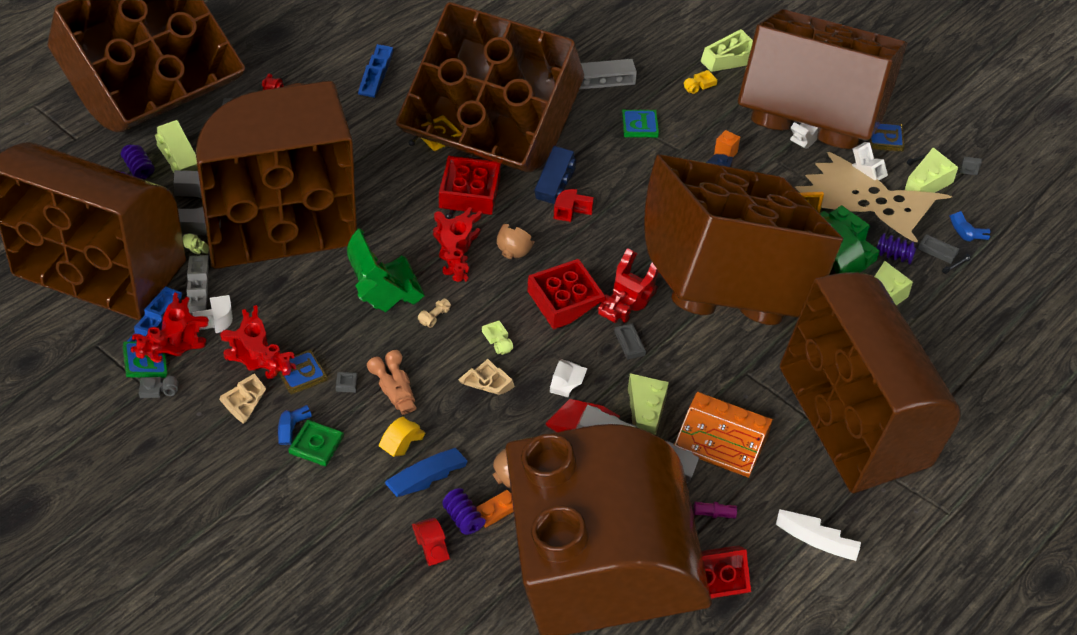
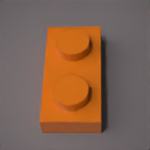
(496, 508)

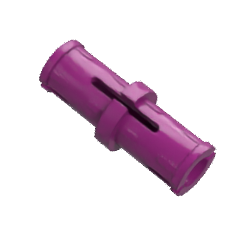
(715, 510)

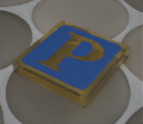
(888, 137)
(307, 373)

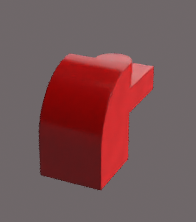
(569, 202)
(431, 537)

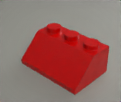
(727, 571)

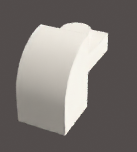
(804, 134)
(867, 164)
(219, 315)

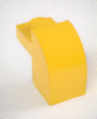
(399, 436)

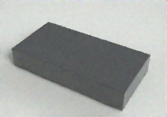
(938, 249)
(630, 341)

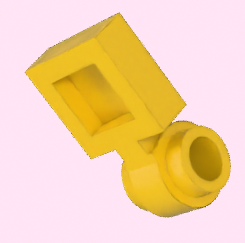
(704, 80)

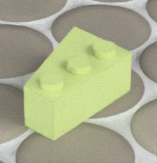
(728, 52)
(176, 147)
(932, 173)
(894, 282)
(646, 401)

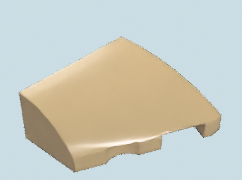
(488, 378)
(244, 397)

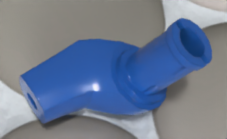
(966, 230)
(287, 423)

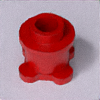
(271, 83)

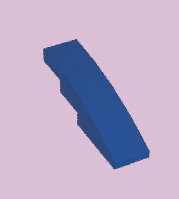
(375, 71)
(154, 312)
(426, 471)

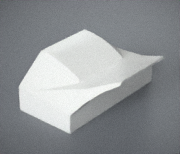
(566, 377)

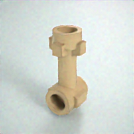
(429, 319)

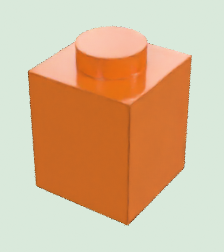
(727, 144)

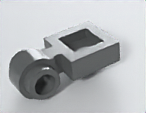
(152, 387)

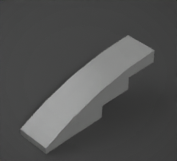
(197, 282)

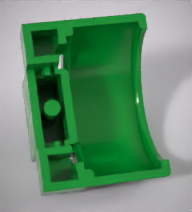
(855, 252)
(382, 283)

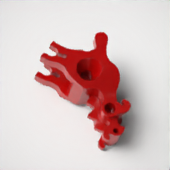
(455, 240)
(629, 290)
(177, 333)
(251, 347)

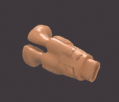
(396, 385)

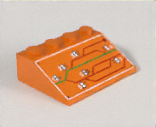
(723, 434)

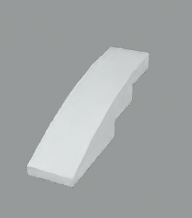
(824, 538)

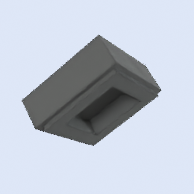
(970, 165)
(346, 382)

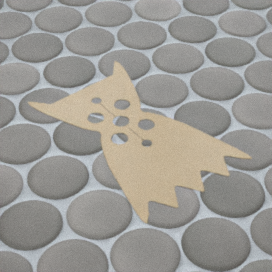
(842, 178)

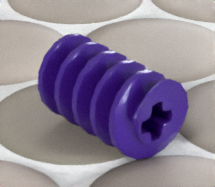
(137, 161)
(896, 248)
(463, 511)

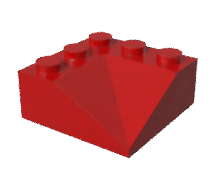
(469, 184)
(564, 292)

